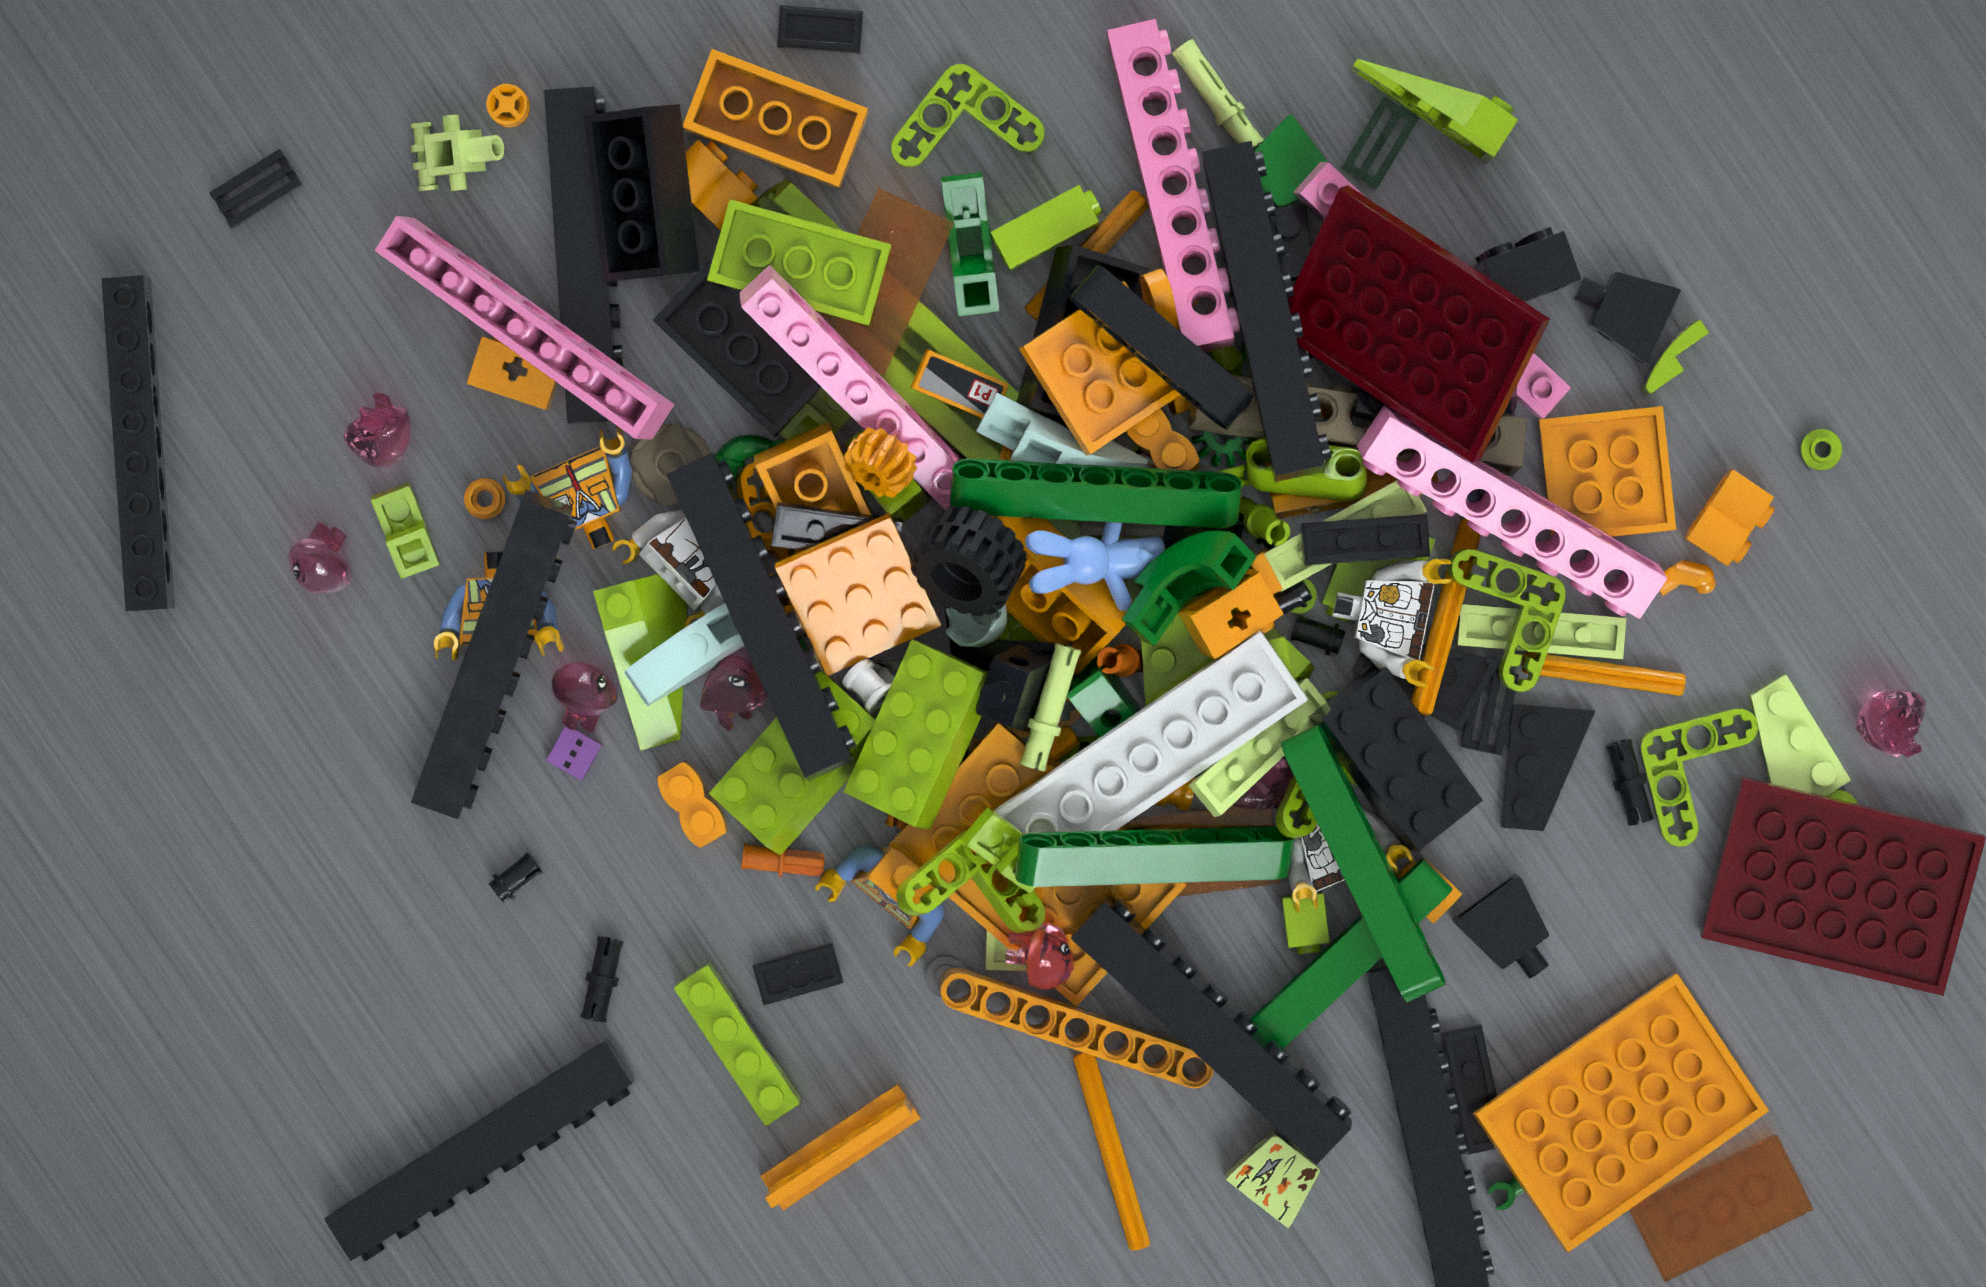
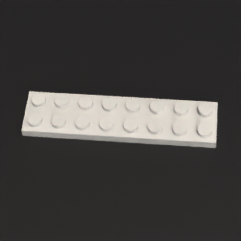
(1161, 744)

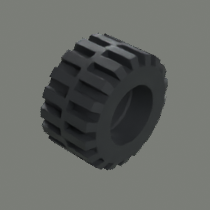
(968, 560)

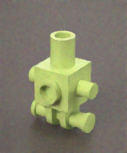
(451, 153)

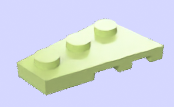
(1793, 742)

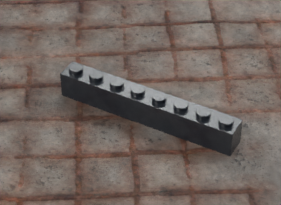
(583, 294)
(1264, 311)
(761, 617)
(492, 655)
(1213, 1029)
(1430, 1135)
(479, 1150)

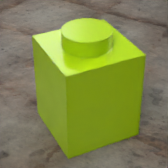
(1305, 929)

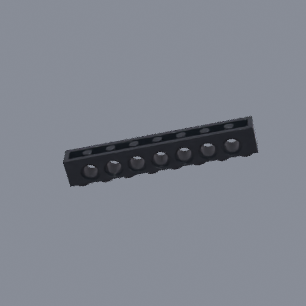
(138, 443)

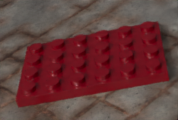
(1413, 323)
(1842, 886)

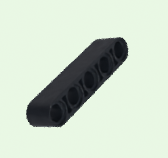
(1161, 347)

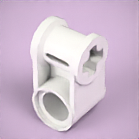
(870, 683)

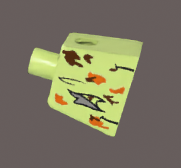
(1275, 1177)

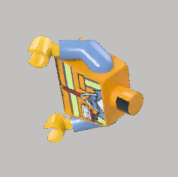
(590, 482)
(465, 607)
(879, 875)

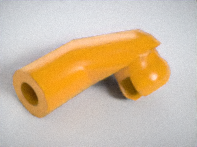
(1689, 574)

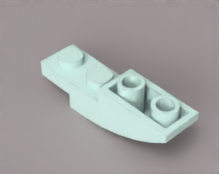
(1043, 440)
(685, 655)

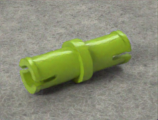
(1262, 522)

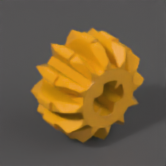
(880, 462)

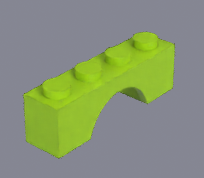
(737, 1044)

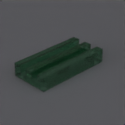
(1361, 174)

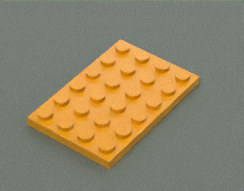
(989, 779)
(1620, 1112)

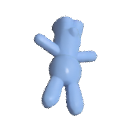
(1091, 560)

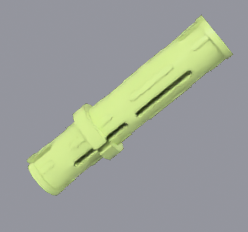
(1211, 88)
(1050, 707)

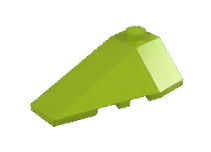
(1460, 115)
(636, 621)

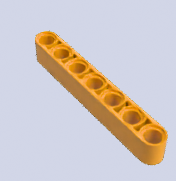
(1059, 1014)

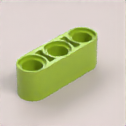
(1319, 485)

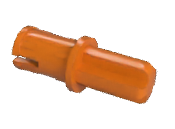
(1120, 660)
(790, 862)

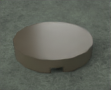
(656, 457)

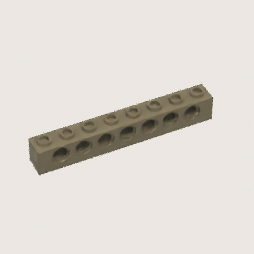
(1502, 453)

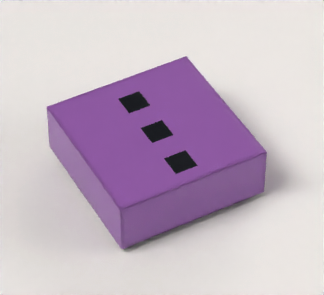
(574, 752)

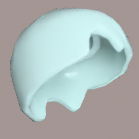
(975, 630)

